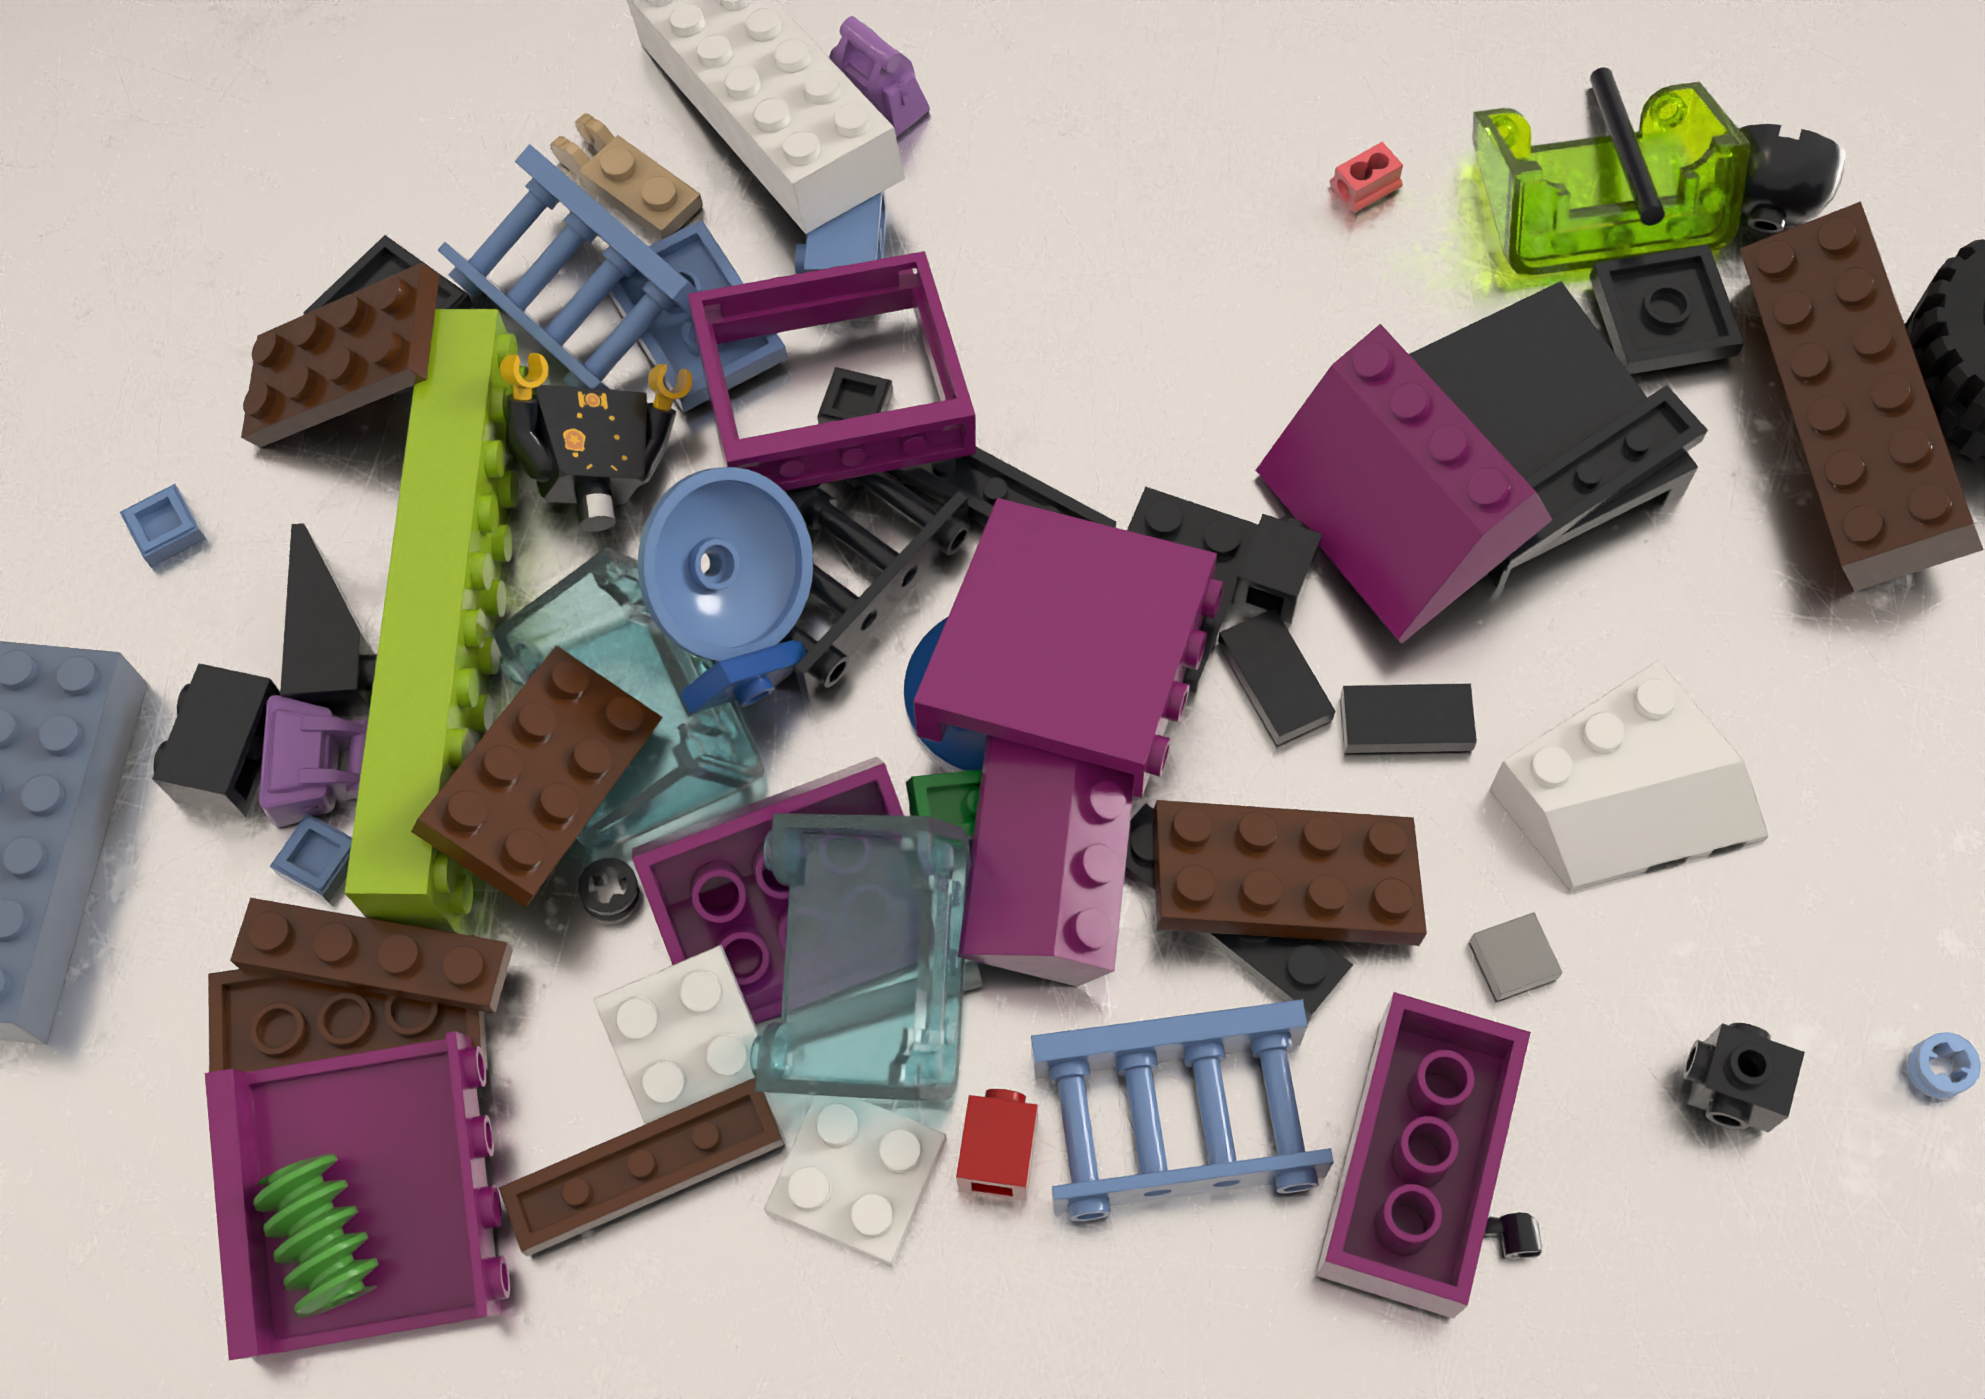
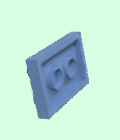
(671, 336)

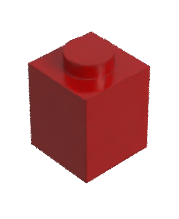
(997, 1145)

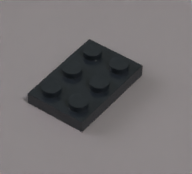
(1202, 528)

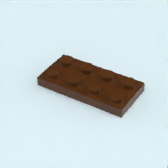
(341, 356)
(537, 776)
(1287, 873)
(285, 1021)

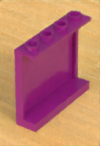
(1071, 640)
(412, 1167)

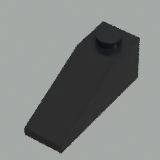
(324, 646)

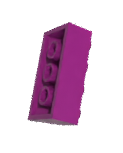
(1046, 864)

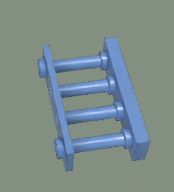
(584, 223)
(1202, 1042)

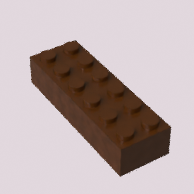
(1859, 399)

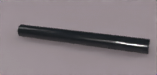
(1627, 147)

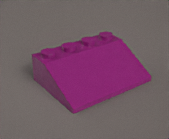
(1399, 485)
(716, 890)

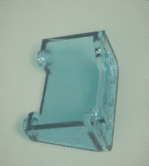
(606, 625)
(867, 957)

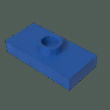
(743, 677)

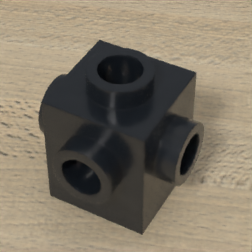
(1743, 1077)

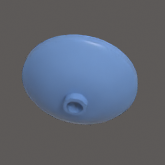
(756, 559)

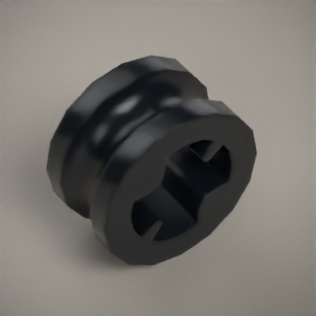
(598, 875)

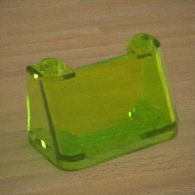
(1570, 202)

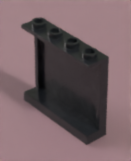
(1539, 385)

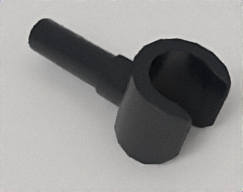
(1519, 1234)

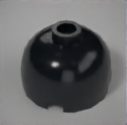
(1788, 177)

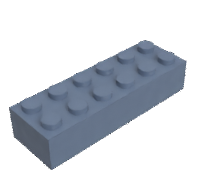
(61, 764)

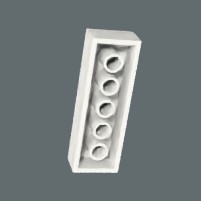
(774, 102)

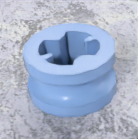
(1947, 1046)

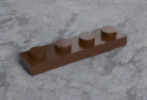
(372, 955)
(640, 1167)

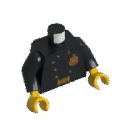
(587, 441)

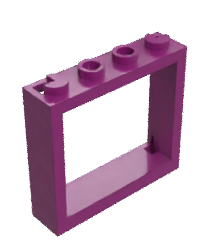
(848, 445)

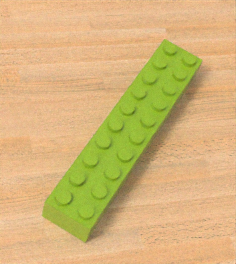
(437, 622)

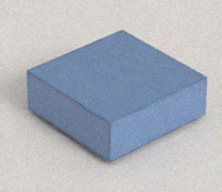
(162, 525)
(315, 858)

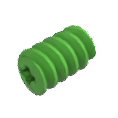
(314, 1235)

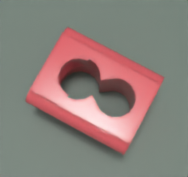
(1384, 178)

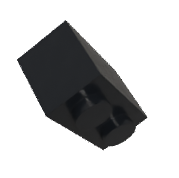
(216, 741)

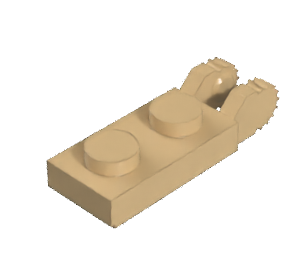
(628, 179)

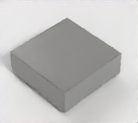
(1515, 956)

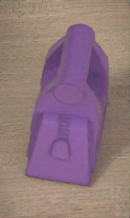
(880, 74)
(302, 760)

